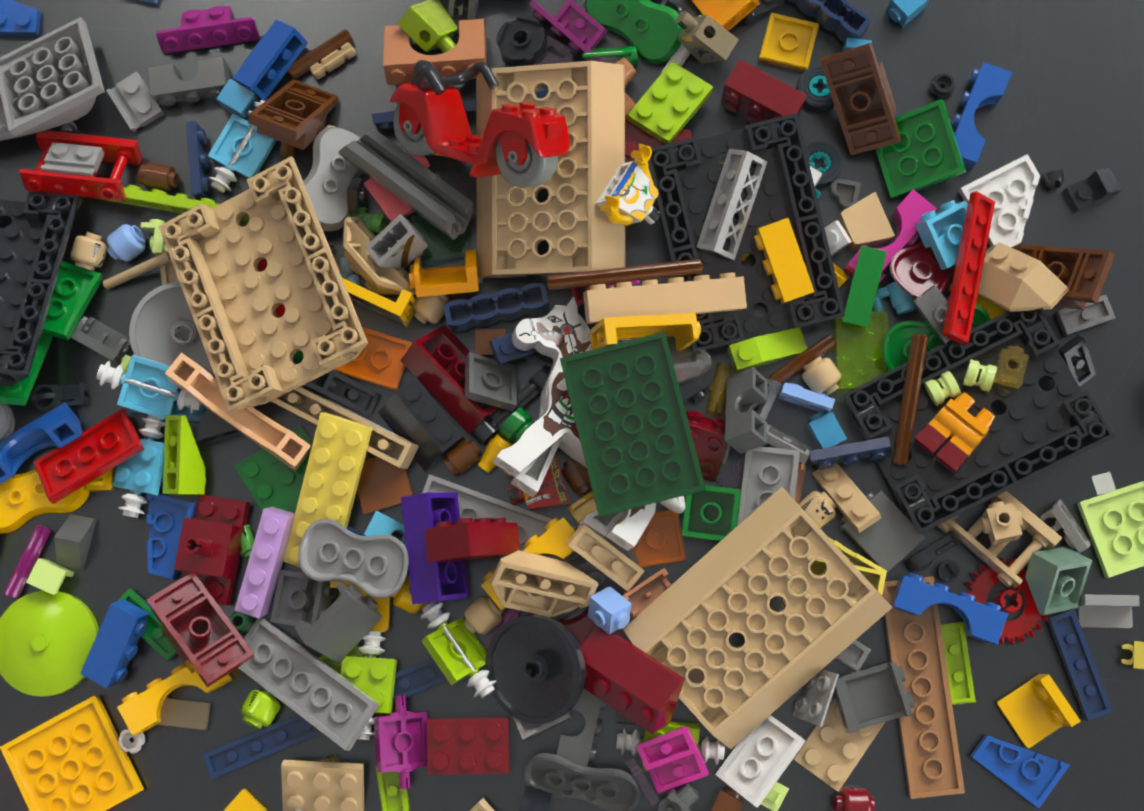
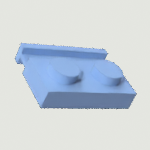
(797, 395)

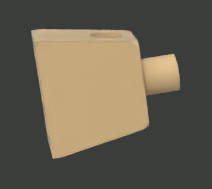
(866, 223)

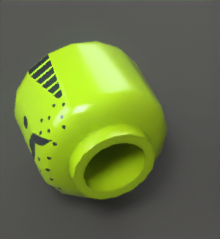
(260, 708)

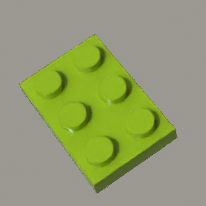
(670, 103)

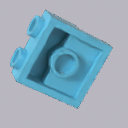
(943, 231)

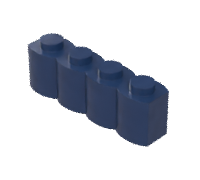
(836, 17)
(504, 305)

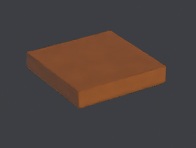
(382, 485)

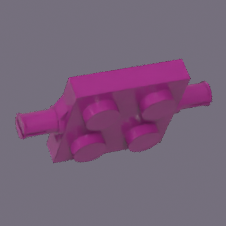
(401, 741)

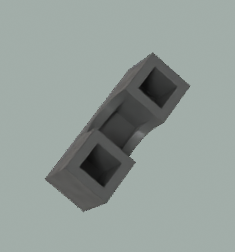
(169, 88)
(743, 426)
(579, 747)

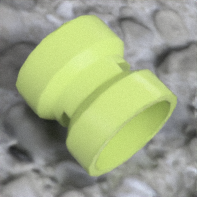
(985, 378)
(942, 388)

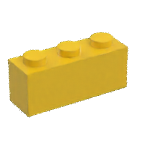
(783, 261)

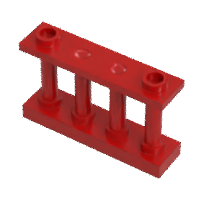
(114, 149)

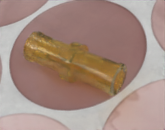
(718, 389)

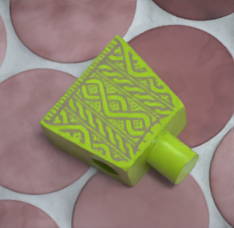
(429, 26)

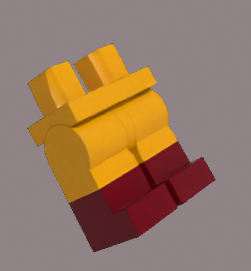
(960, 425)

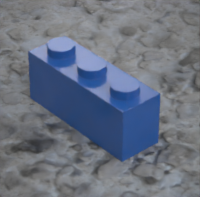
(270, 59)
(115, 643)

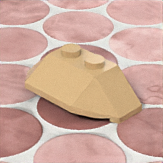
(377, 278)
(1018, 281)
(541, 584)

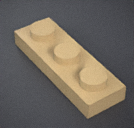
(847, 497)
(605, 556)

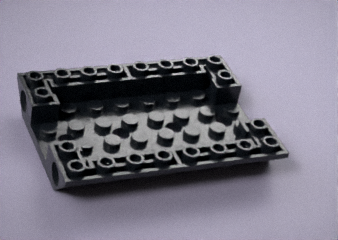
(686, 183)
(28, 273)
(1025, 441)

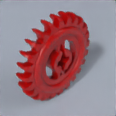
(1026, 620)

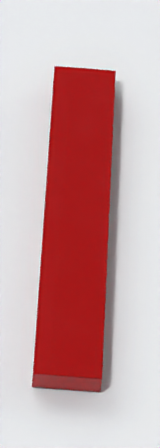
(968, 268)

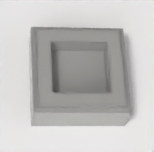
(854, 655)

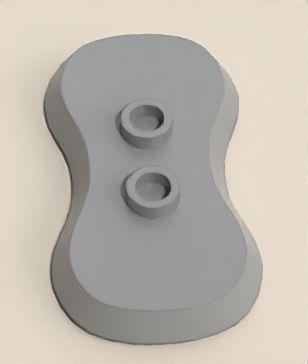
(331, 177)
(370, 562)

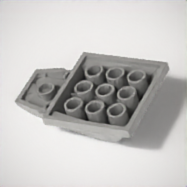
(48, 81)

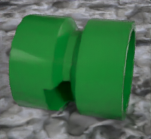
(516, 425)

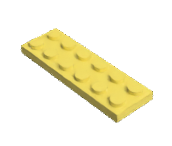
(329, 477)

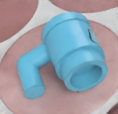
(900, 300)

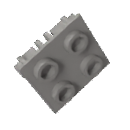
(815, 698)

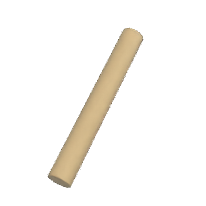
(137, 270)

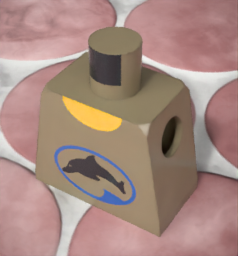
(705, 38)

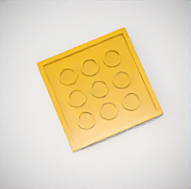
(73, 762)

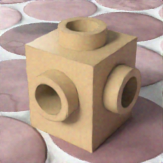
(998, 531)

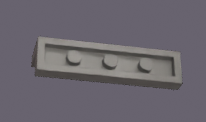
(728, 201)

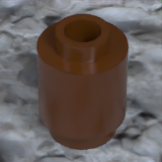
(158, 176)
(462, 456)
(577, 476)

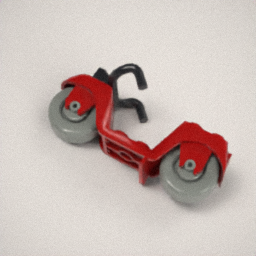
(517, 140)

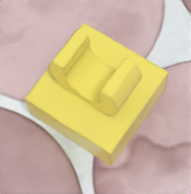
(1138, 655)

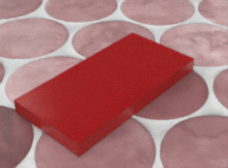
(88, 456)

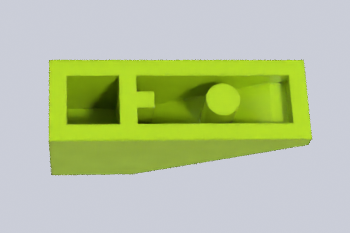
(766, 349)
(182, 460)

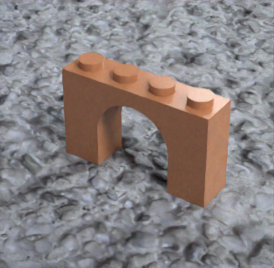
(401, 58)

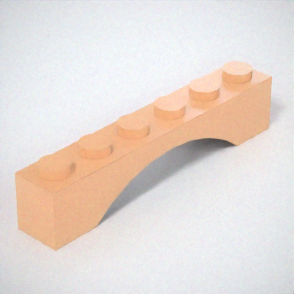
(249, 421)

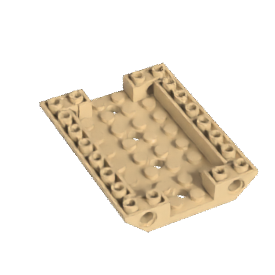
(577, 231)
(237, 303)
(732, 594)

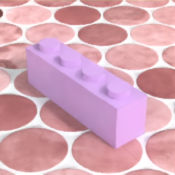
(265, 562)

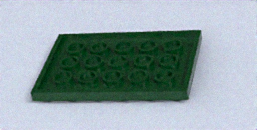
(632, 424)

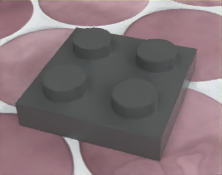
(489, 382)

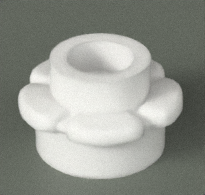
(126, 745)

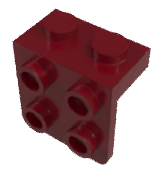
(708, 443)

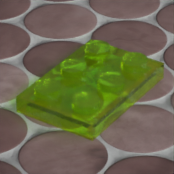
(860, 350)

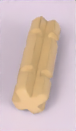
(333, 60)

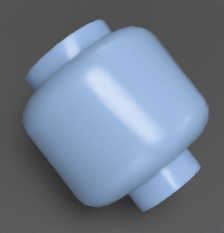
(126, 242)

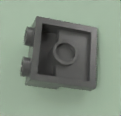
(300, 598)

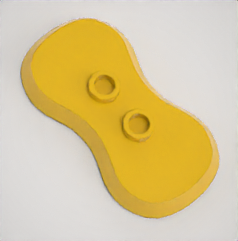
(25, 498)

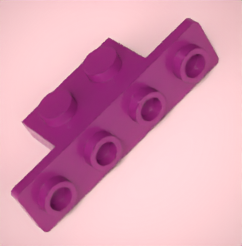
(575, 24)
(207, 29)

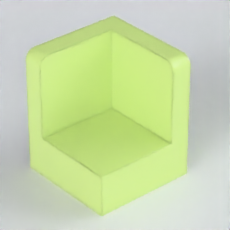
(48, 576)

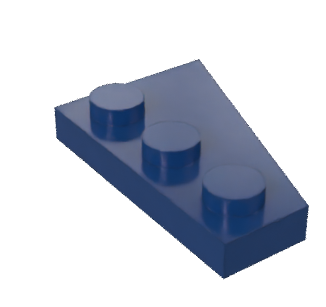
(18, 19)
(165, 528)
(1022, 770)

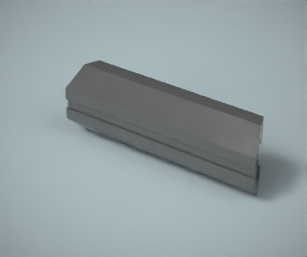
(410, 182)

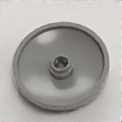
(165, 328)

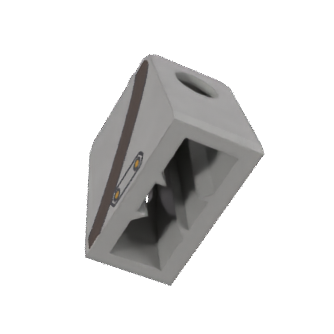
(397, 244)

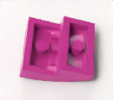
(672, 759)

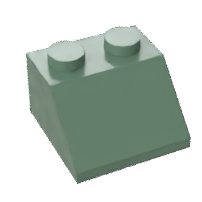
(1057, 579)

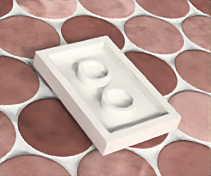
(760, 760)

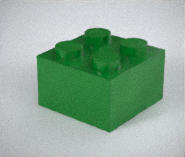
(711, 513)

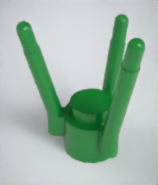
(628, 53)

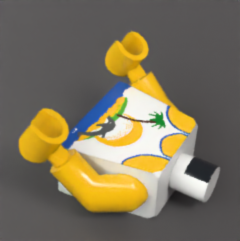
(631, 192)

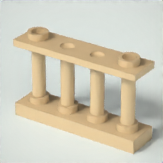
(1042, 537)

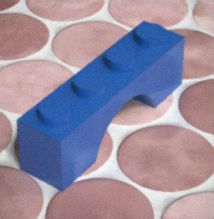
(987, 88)
(52, 429)
(980, 620)

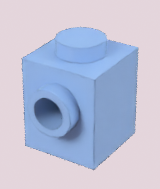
(609, 610)

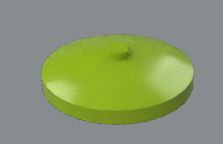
(46, 643)

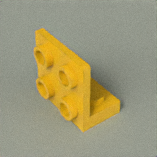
(1037, 710)

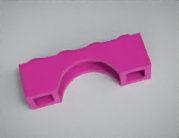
(906, 217)

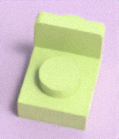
(156, 242)

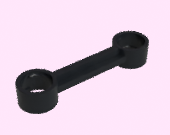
(491, 425)

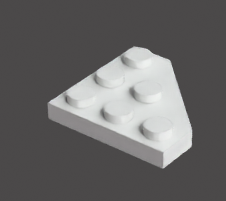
(1013, 193)

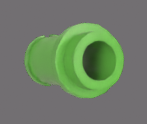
(246, 542)

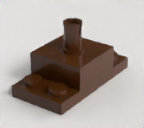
(861, 98)
(293, 115)
(1078, 268)

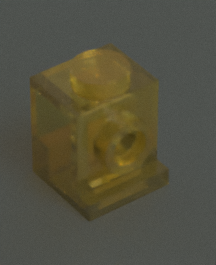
(1006, 375)

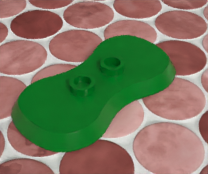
(642, 23)
(898, 338)

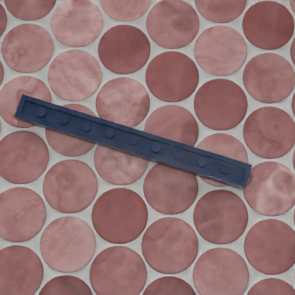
(297, 729)

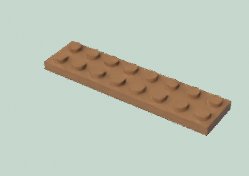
(930, 733)

